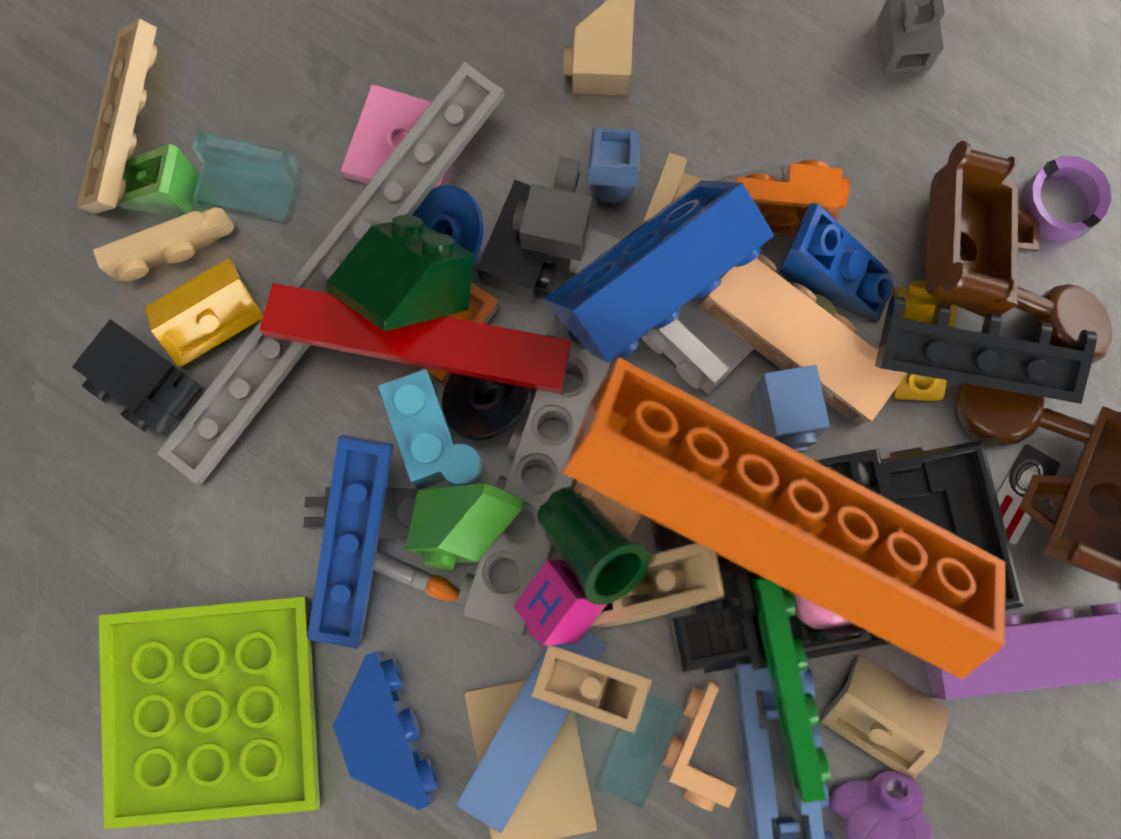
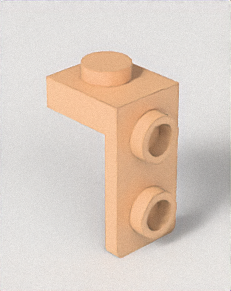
(701, 787)

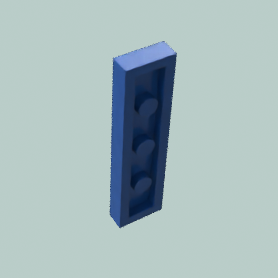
(350, 541)

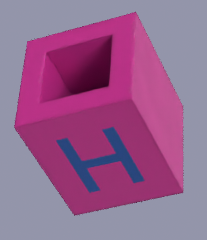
(556, 605)

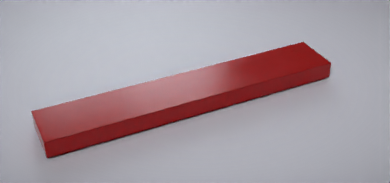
(436, 344)

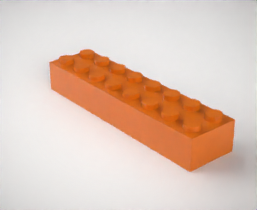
(790, 520)

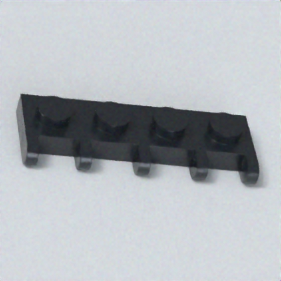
(985, 356)

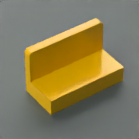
(202, 313)

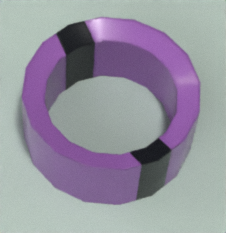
(1083, 174)

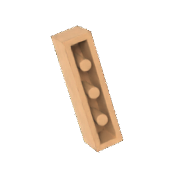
(798, 333)

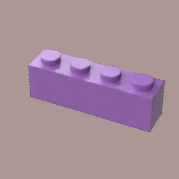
(1043, 655)

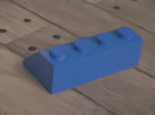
(660, 268)

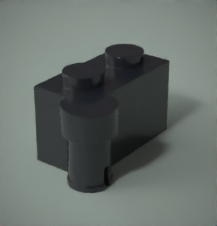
(136, 377)

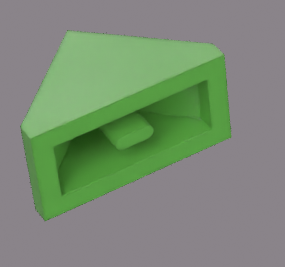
(160, 182)

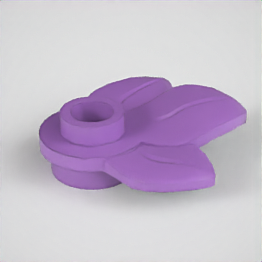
(878, 815)

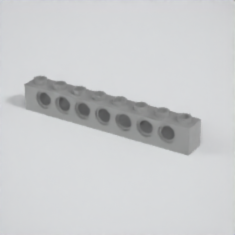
(528, 448)

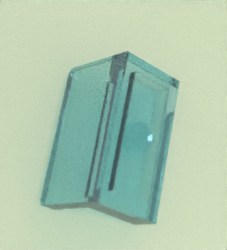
(245, 177)
(636, 756)

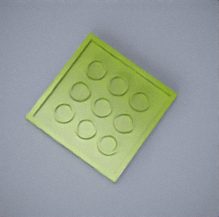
(207, 713)

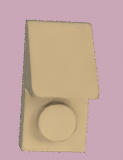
(591, 688)

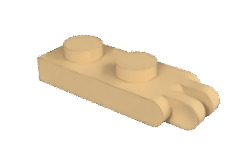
(166, 242)

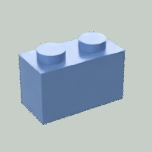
(791, 407)

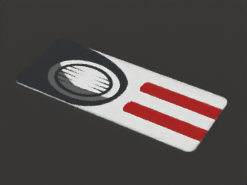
(1029, 463)

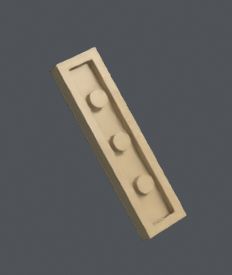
(120, 105)

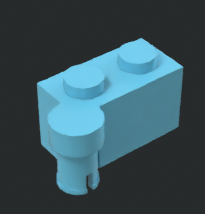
(425, 435)

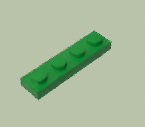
(795, 709)

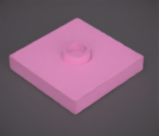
(380, 129)

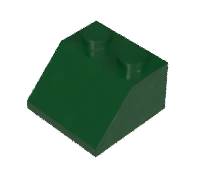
(404, 274)

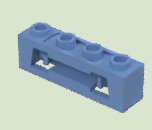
(759, 763)

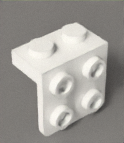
(699, 346)

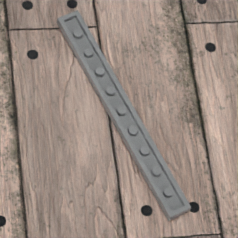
(394, 191)

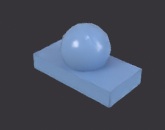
(614, 164)

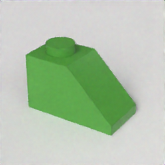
(459, 522)

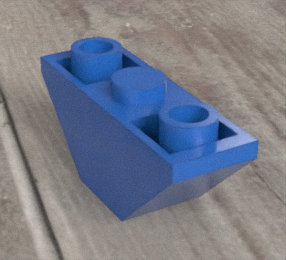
(837, 266)
(381, 735)

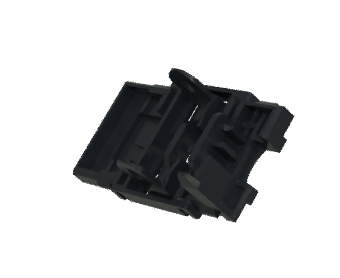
(947, 488)

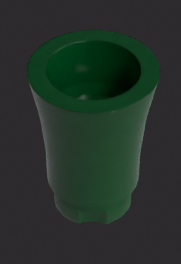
(594, 548)

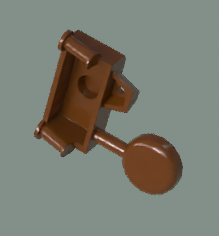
(976, 246)
(1084, 507)

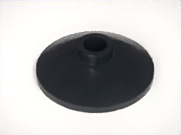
(482, 406)

